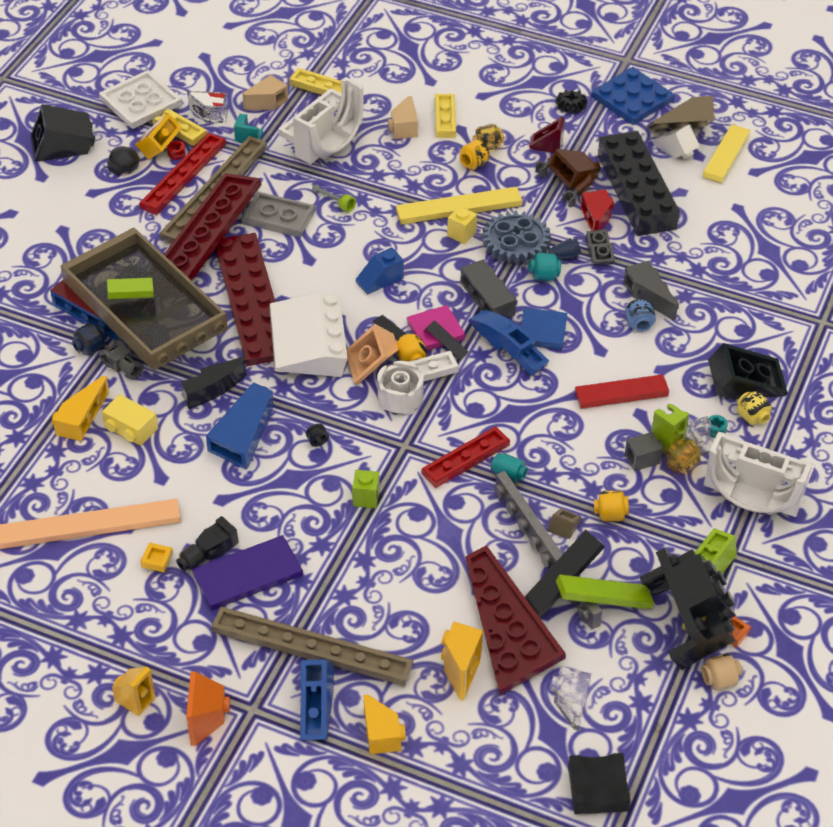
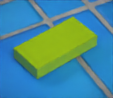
(130, 288)

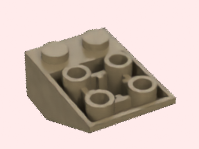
(695, 111)

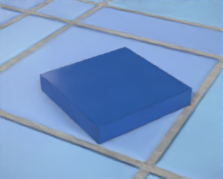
(545, 327)

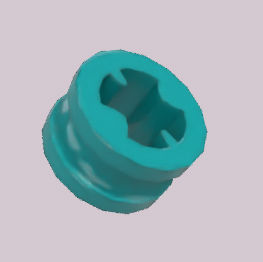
(721, 423)

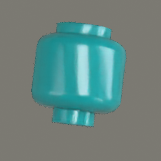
(545, 266)

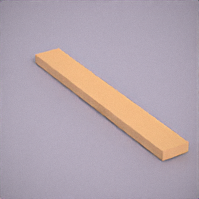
(89, 523)

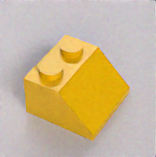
(461, 656)

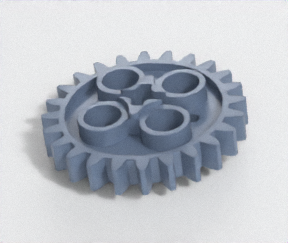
(516, 237)

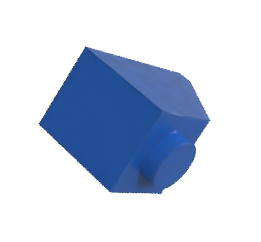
(381, 271)

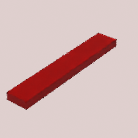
(182, 174)

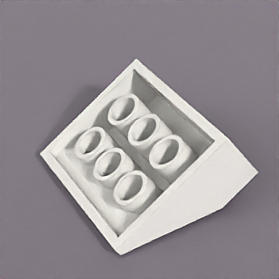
(309, 335)

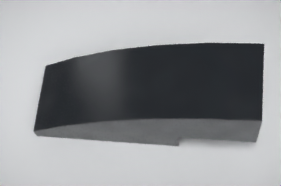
(213, 382)

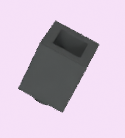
(643, 451)

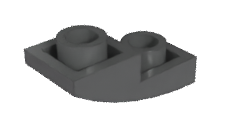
(599, 247)

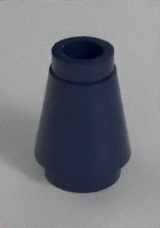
(566, 250)

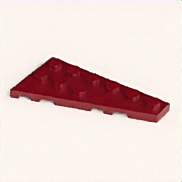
(513, 631)

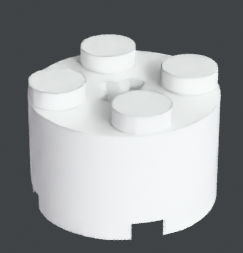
(400, 387)

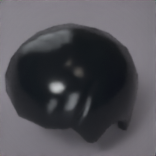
(123, 159)

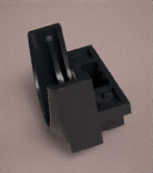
(697, 593)

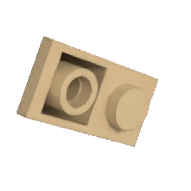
(265, 95)

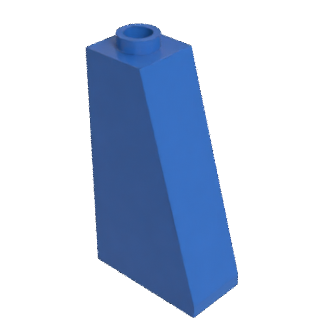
(242, 426)

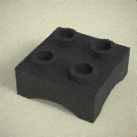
(599, 784)

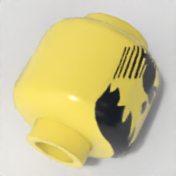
(754, 408)

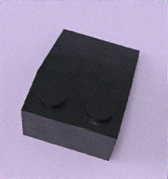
(744, 371)

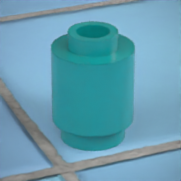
(514, 467)

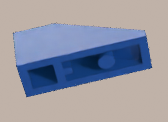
(316, 698)

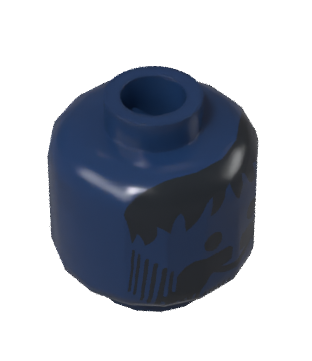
(89, 339)

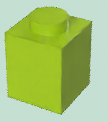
(365, 489)

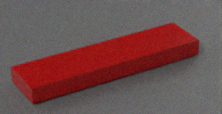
(621, 391)
(465, 457)

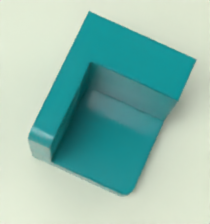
(243, 131)

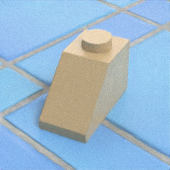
(404, 120)

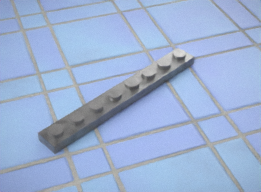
(540, 539)

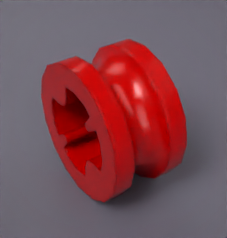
(176, 150)

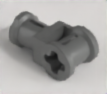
(120, 358)

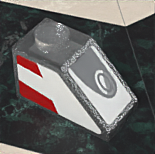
(209, 106)

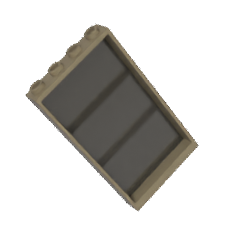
(153, 327)

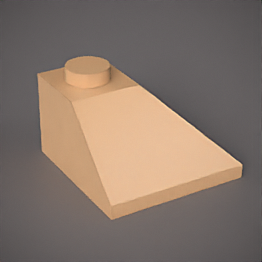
(370, 352)

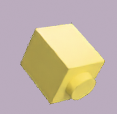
(462, 225)

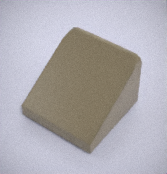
(564, 523)

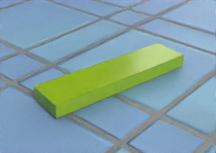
(604, 592)

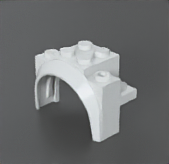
(315, 128)
(758, 476)

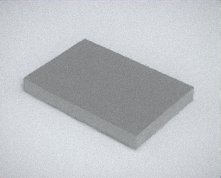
(278, 214)

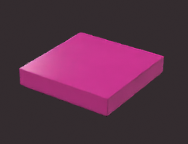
(443, 317)

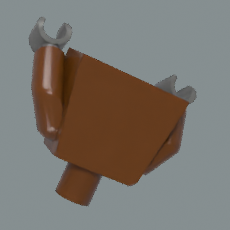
(573, 169)

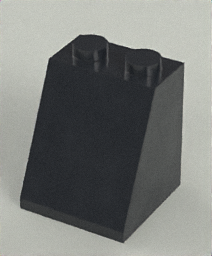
(61, 133)

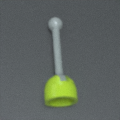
(345, 202)

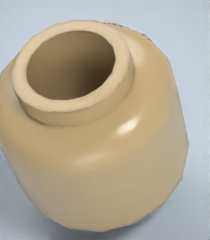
(721, 671)

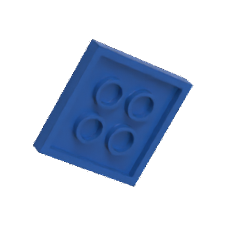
(632, 95)

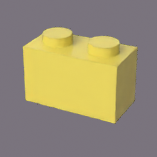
(130, 420)

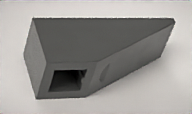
(645, 283)

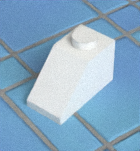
(677, 142)

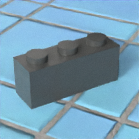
(487, 289)

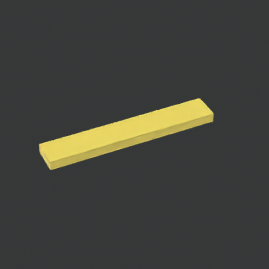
(446, 206)

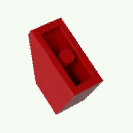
(597, 208)

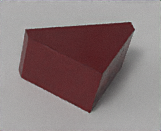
(549, 137)

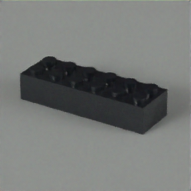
(638, 183)

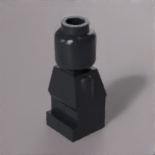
(210, 544)

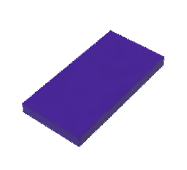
(247, 572)

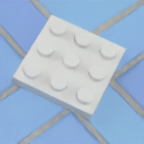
(140, 99)

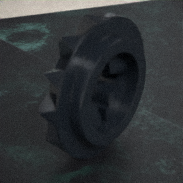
(577, 105)

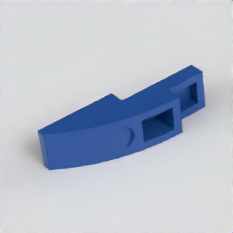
(507, 335)

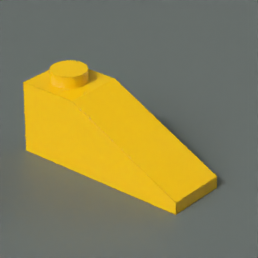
(80, 410)

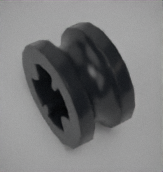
(317, 435)

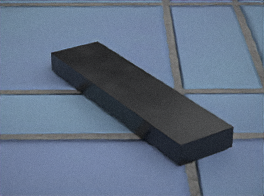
(571, 563)

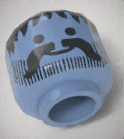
(640, 315)

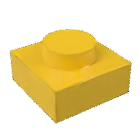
(156, 557)

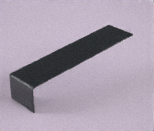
(385, 323)
(447, 340)

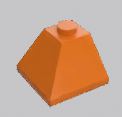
(205, 707)

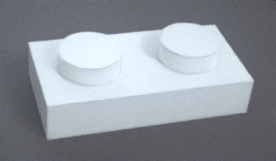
(437, 365)

